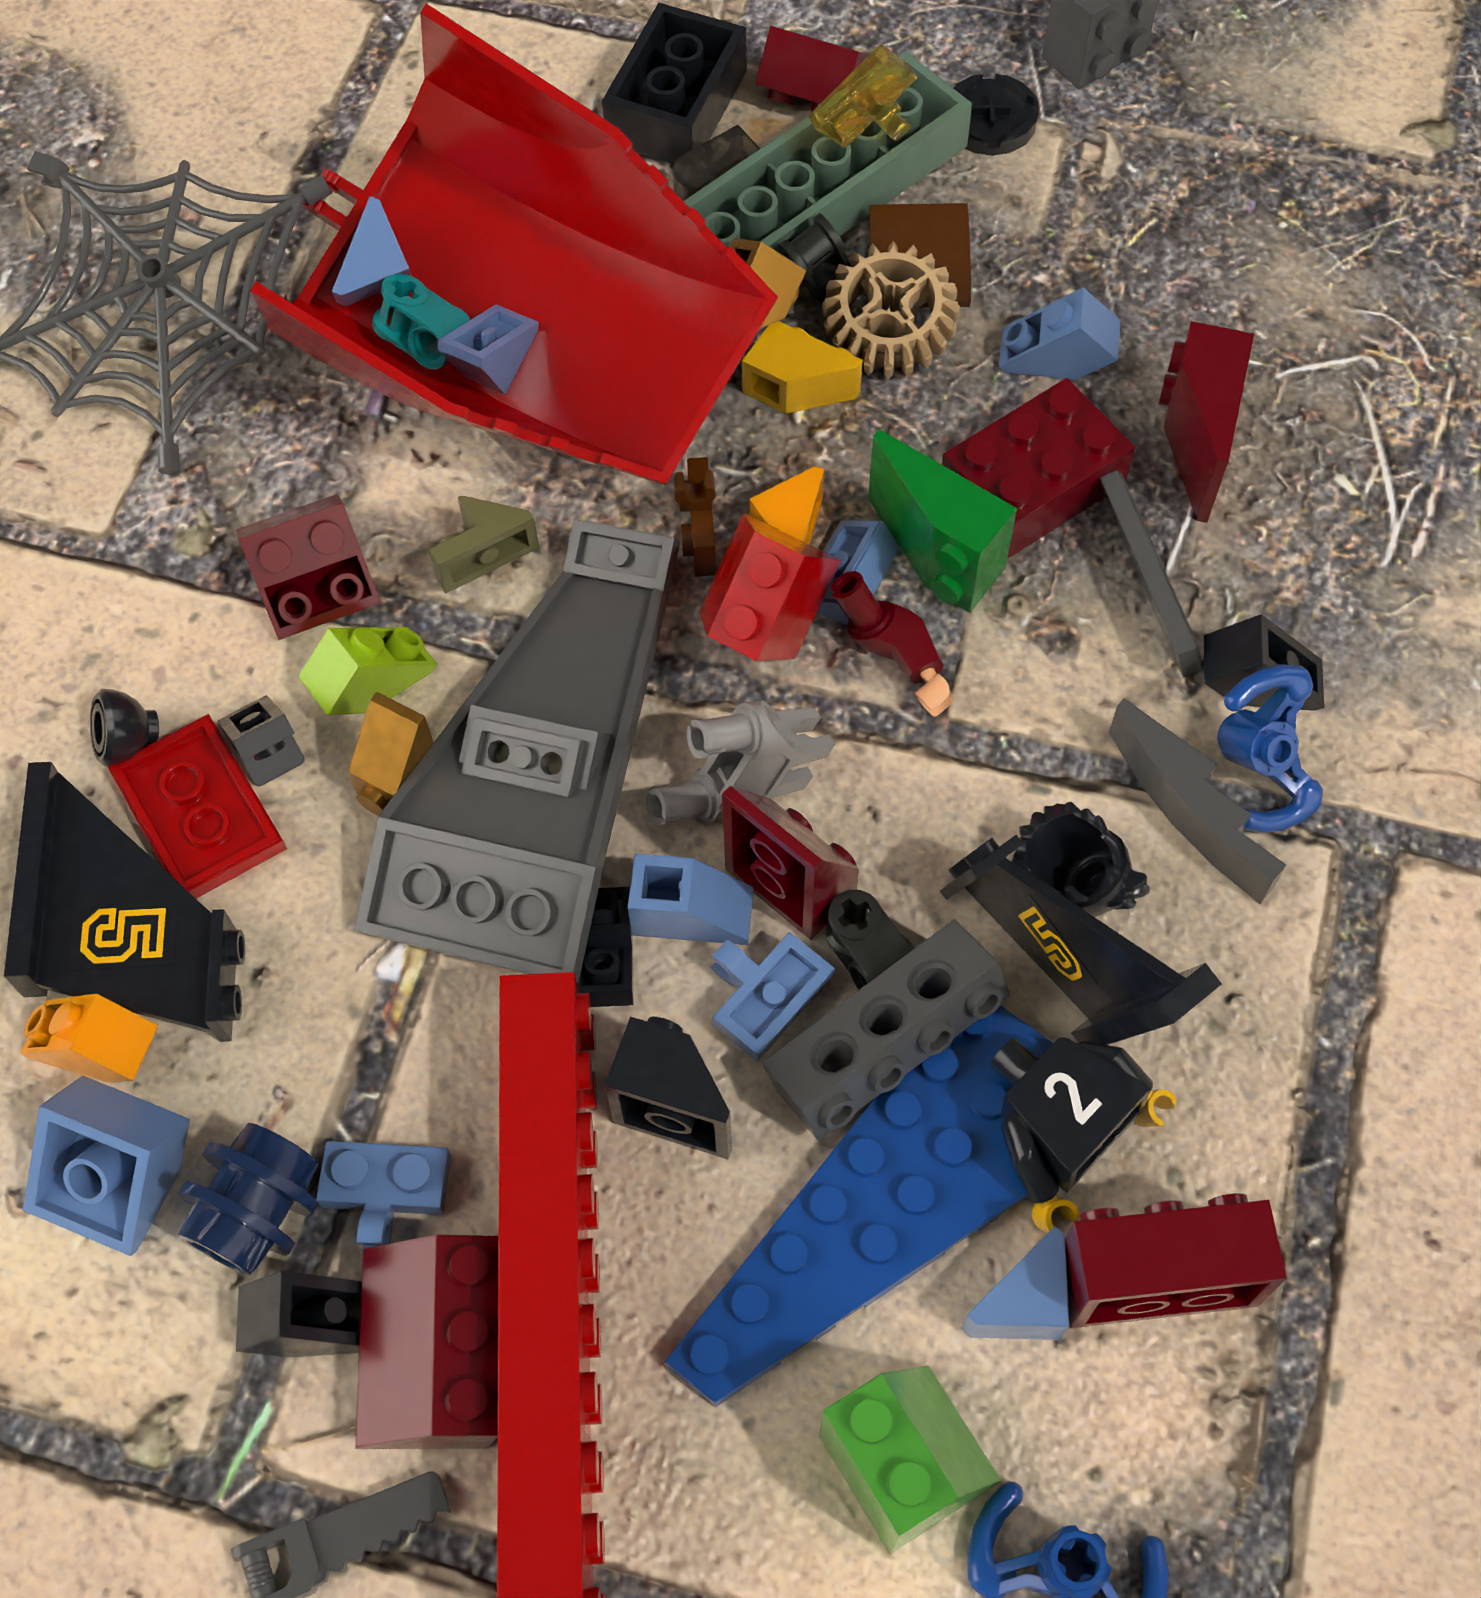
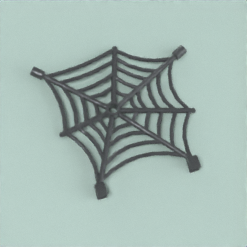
(154, 277)

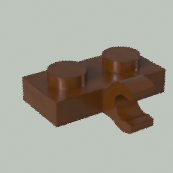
(697, 497)

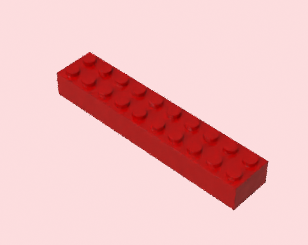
(543, 1292)

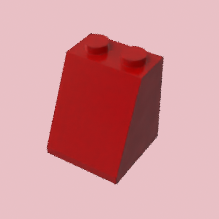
(766, 592)

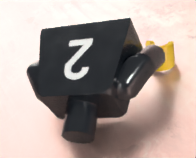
(1069, 1114)

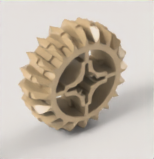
(897, 283)

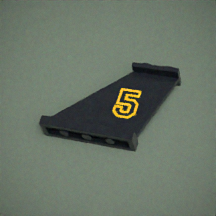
(111, 921)

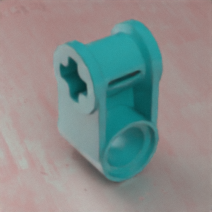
(415, 321)

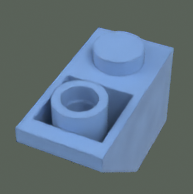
(1062, 339)
(687, 901)

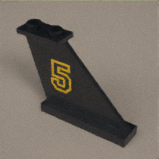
(1096, 967)

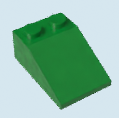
(941, 521)

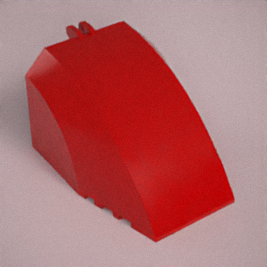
(554, 215)

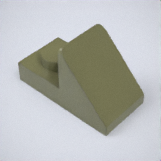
(492, 539)

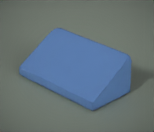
(861, 548)

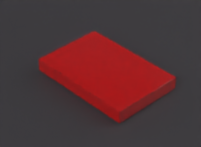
(197, 808)

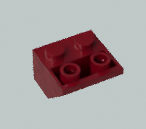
(308, 566)

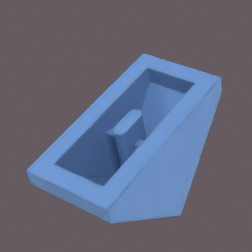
(370, 257)
(490, 347)
(1029, 1299)

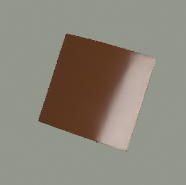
(932, 229)

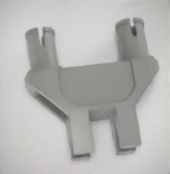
(745, 751)

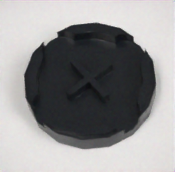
(1001, 113)

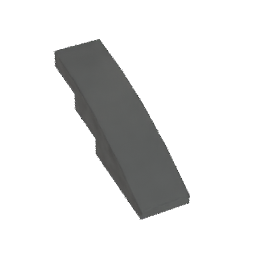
(1179, 785)

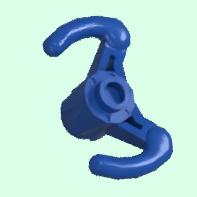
(1268, 742)
(1065, 1566)

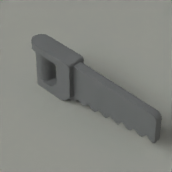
(340, 1536)

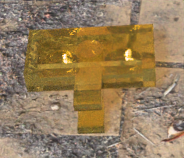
(866, 97)

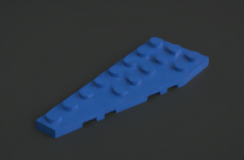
(881, 1207)

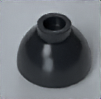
(120, 726)

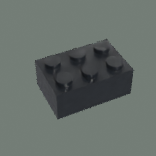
(676, 82)

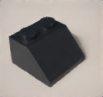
(666, 1088)

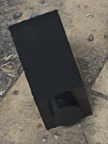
(1252, 646)
(298, 1315)

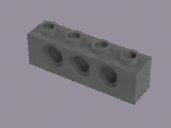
(857, 1029)

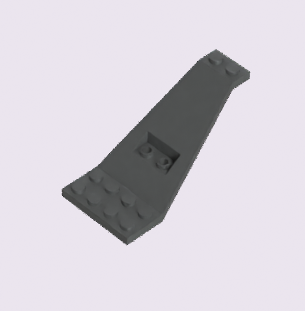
(506, 853)

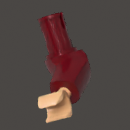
(896, 635)

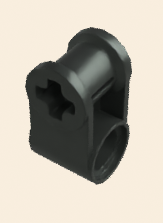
(819, 253)
(864, 951)

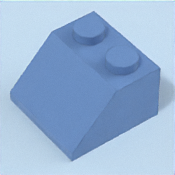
(103, 1163)

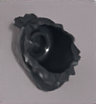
(1080, 859)

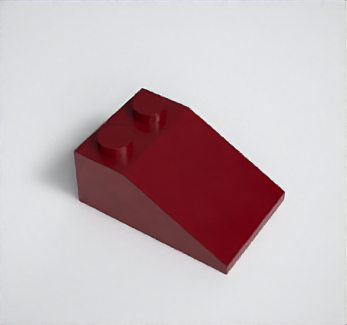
(1204, 407)
(784, 859)

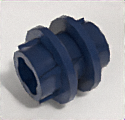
(248, 1198)

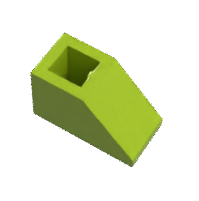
(363, 660)

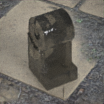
(711, 160)

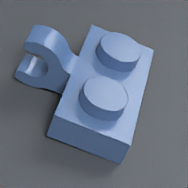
(768, 993)
(382, 1182)

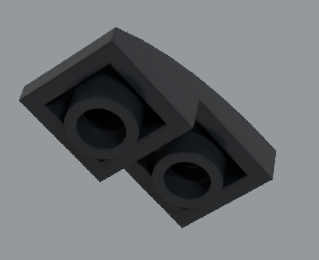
(609, 951)

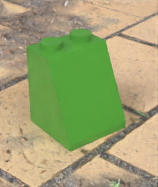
(905, 1453)

